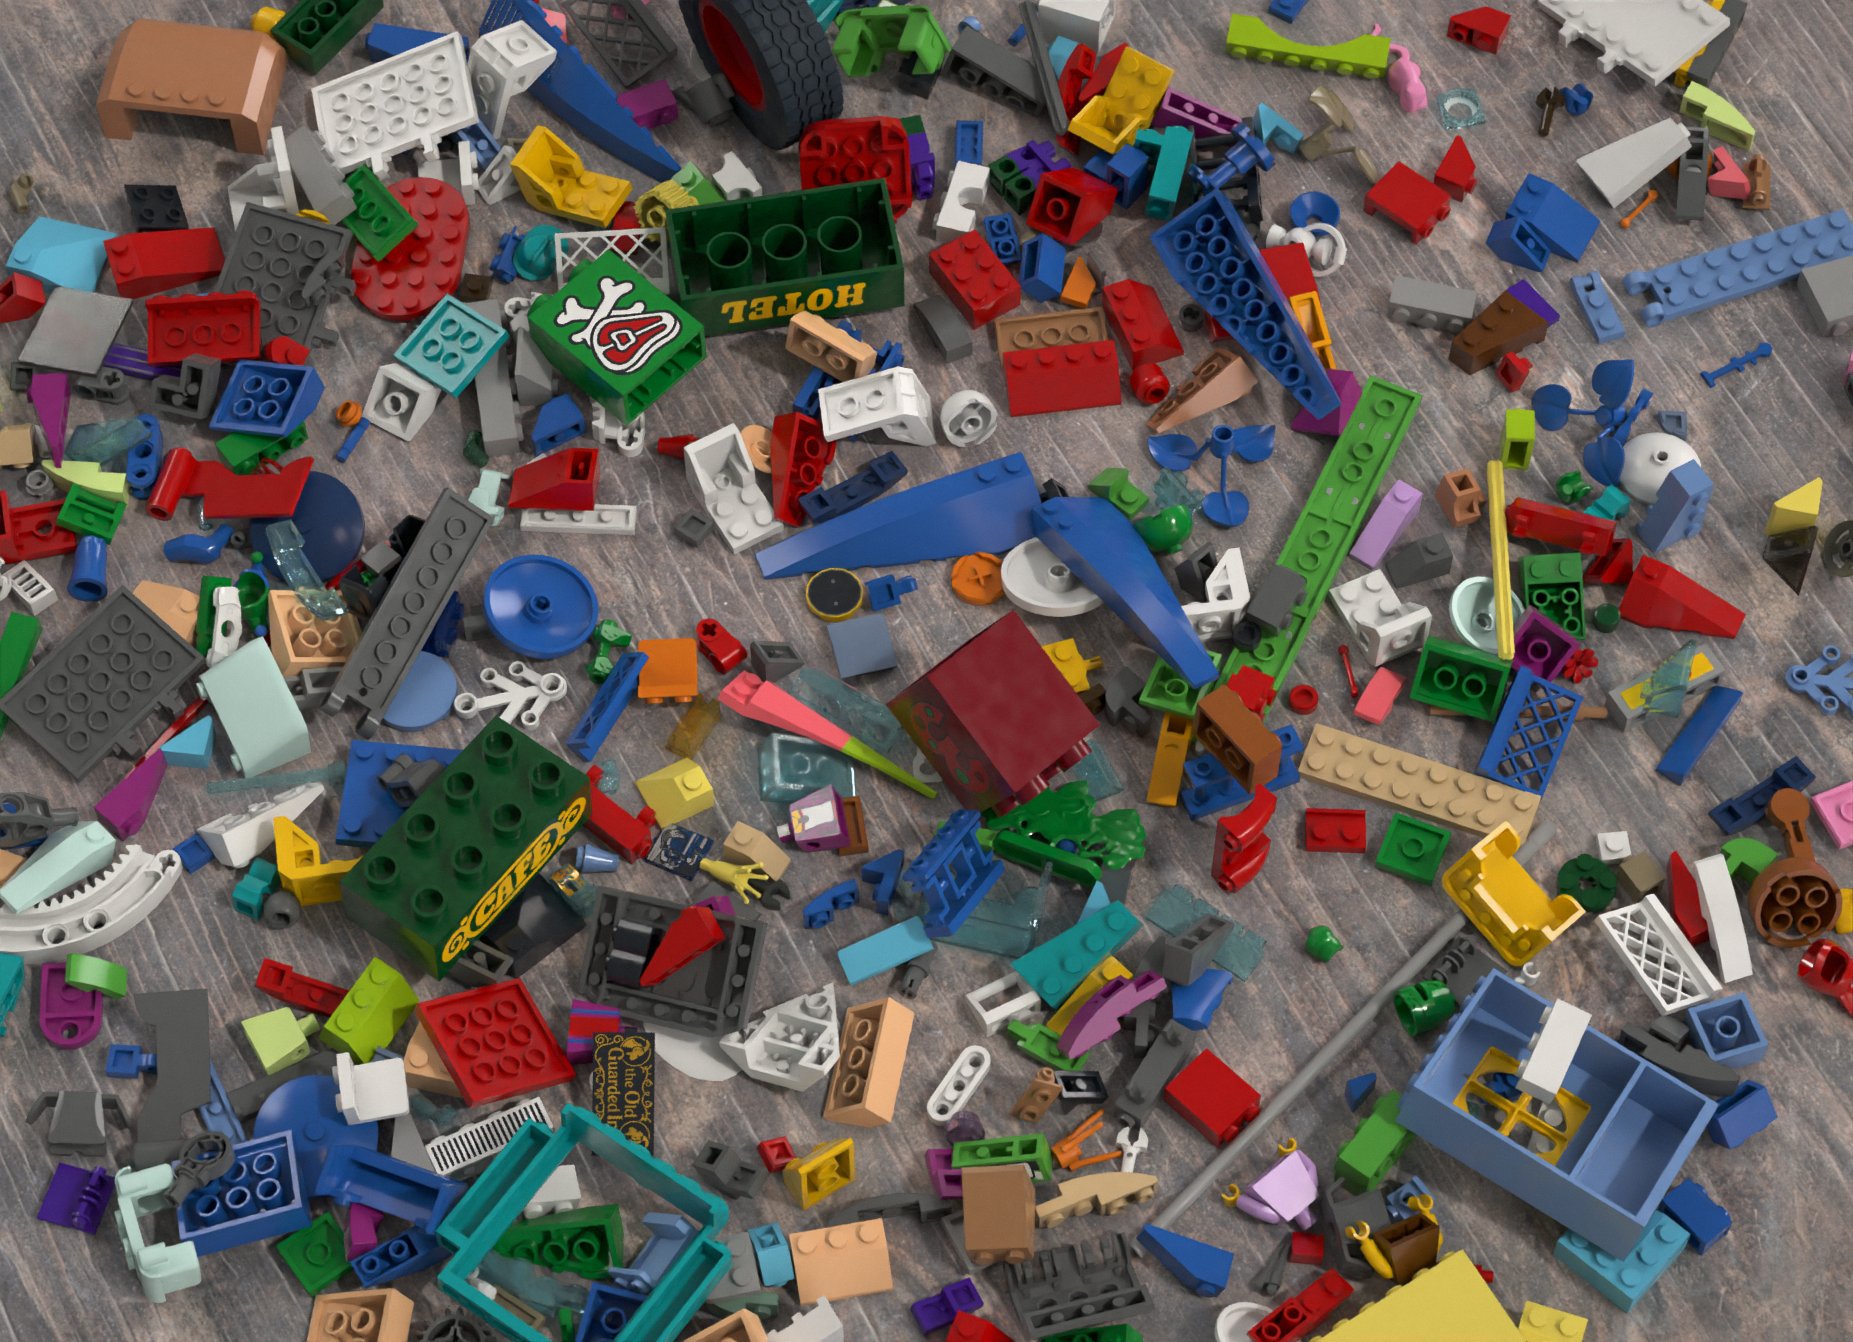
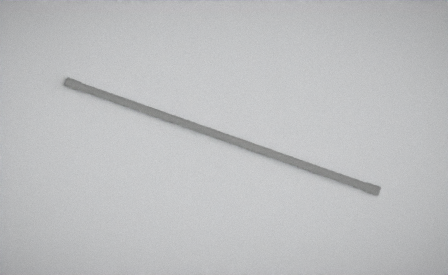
(1195, 1189)

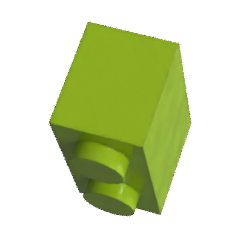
(1517, 438)

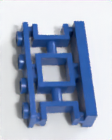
(807, 399)
(976, 873)

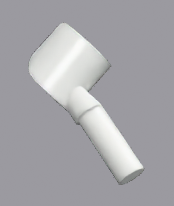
(1525, 978)

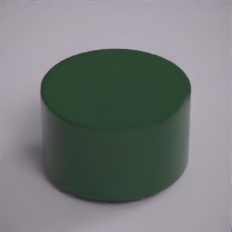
(1606, 618)

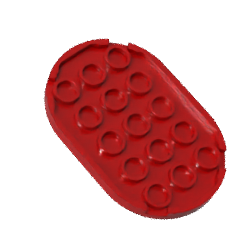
(425, 262)

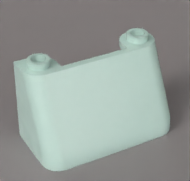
(255, 709)

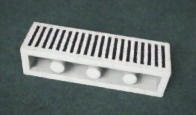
(478, 1144)

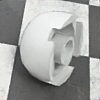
(968, 418)

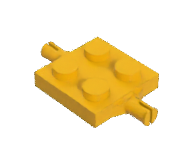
(1071, 664)

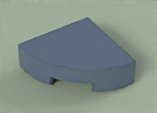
(1673, 423)

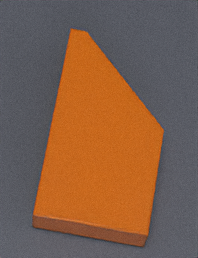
(1079, 286)

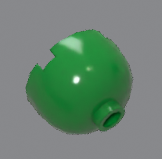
(1166, 530)

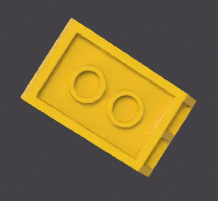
(1127, 103)
(559, 185)
(302, 868)

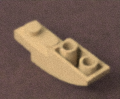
(1106, 1191)

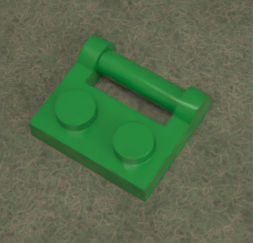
(88, 519)

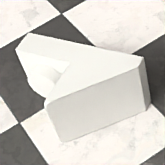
(498, 179)

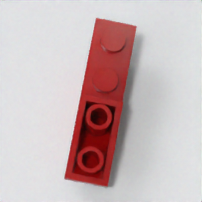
(1304, 1312)

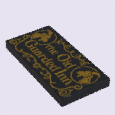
(625, 1084)

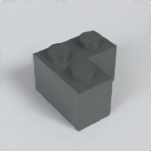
(192, 392)

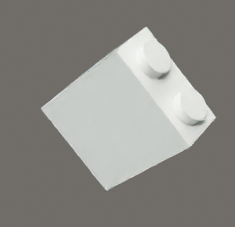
(1076, 20)

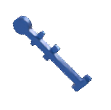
(1763, 350)

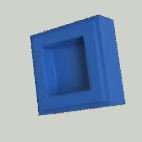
(194, 853)

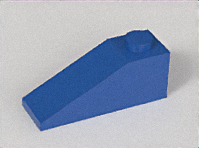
(1191, 1261)

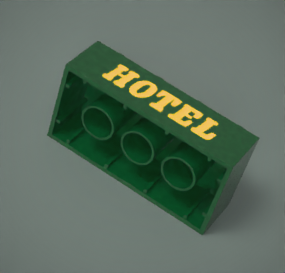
(785, 255)

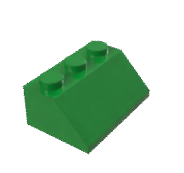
(1460, 678)

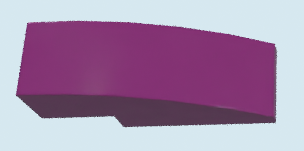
(360, 1229)

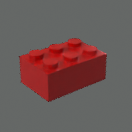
(974, 279)

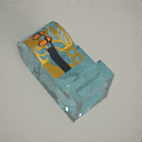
(574, 889)

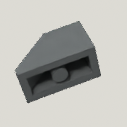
(1421, 561)
(1196, 570)
(481, 966)
(1670, 1030)

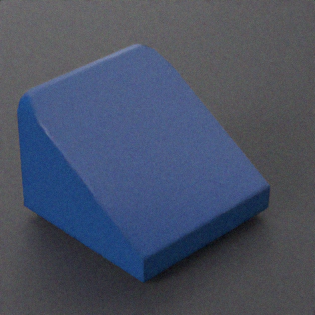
(1359, 1089)

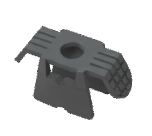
(78, 1121)
(1365, 1207)

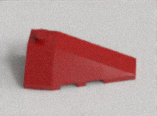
(797, 463)
(1671, 600)

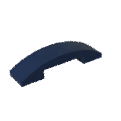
(856, 491)
(1749, 808)

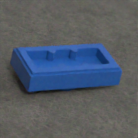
(969, 142)

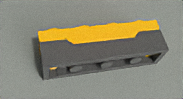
(1706, 61)

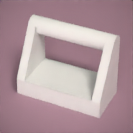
(1001, 1017)

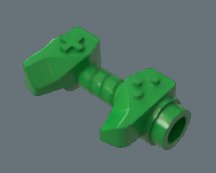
(607, 635)

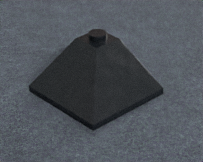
(533, 926)

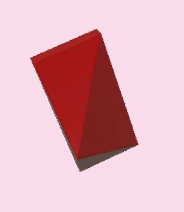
(1615, 566)

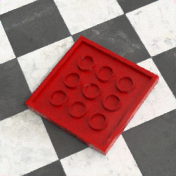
(494, 1042)

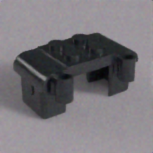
(363, 600)

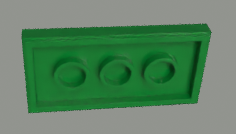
(379, 218)

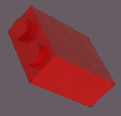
(1212, 1098)

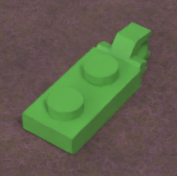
(1041, 1044)

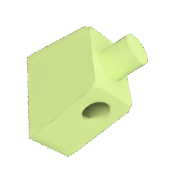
(279, 1038)

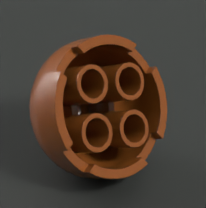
(1796, 892)

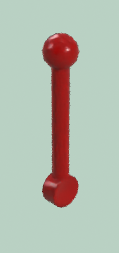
(1343, 650)

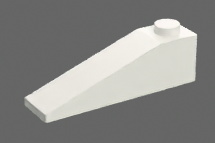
(247, 835)

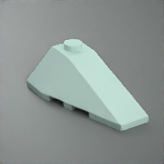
(58, 863)

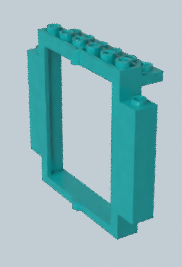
(522, 1171)

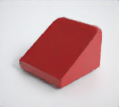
(1307, 1248)

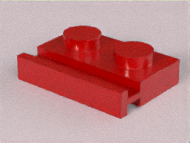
(1335, 830)

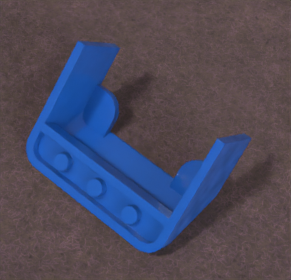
(389, 1185)

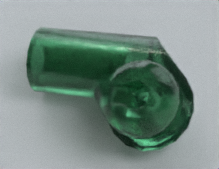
(473, 452)

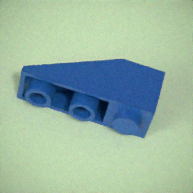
(398, 1258)

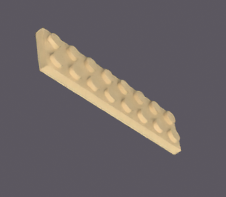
(1415, 784)

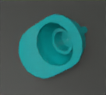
(537, 253)

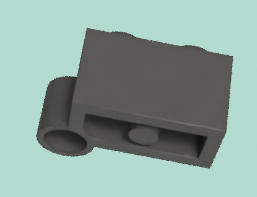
(1277, 600)

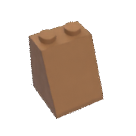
(998, 1214)

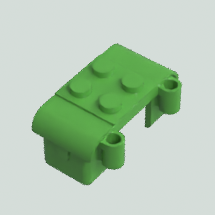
(874, 30)

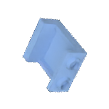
(669, 1239)

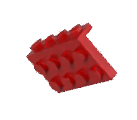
(204, 325)

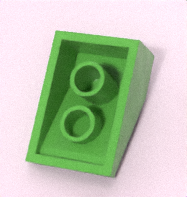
(1171, 693)

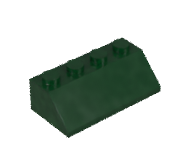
(321, 28)

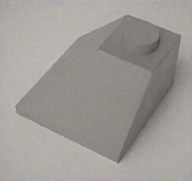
(533, 373)

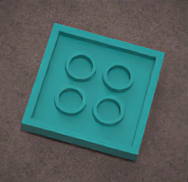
(451, 345)

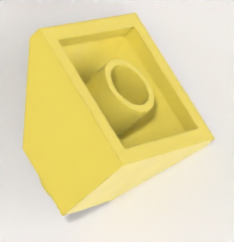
(676, 792)

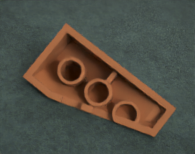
(1216, 382)

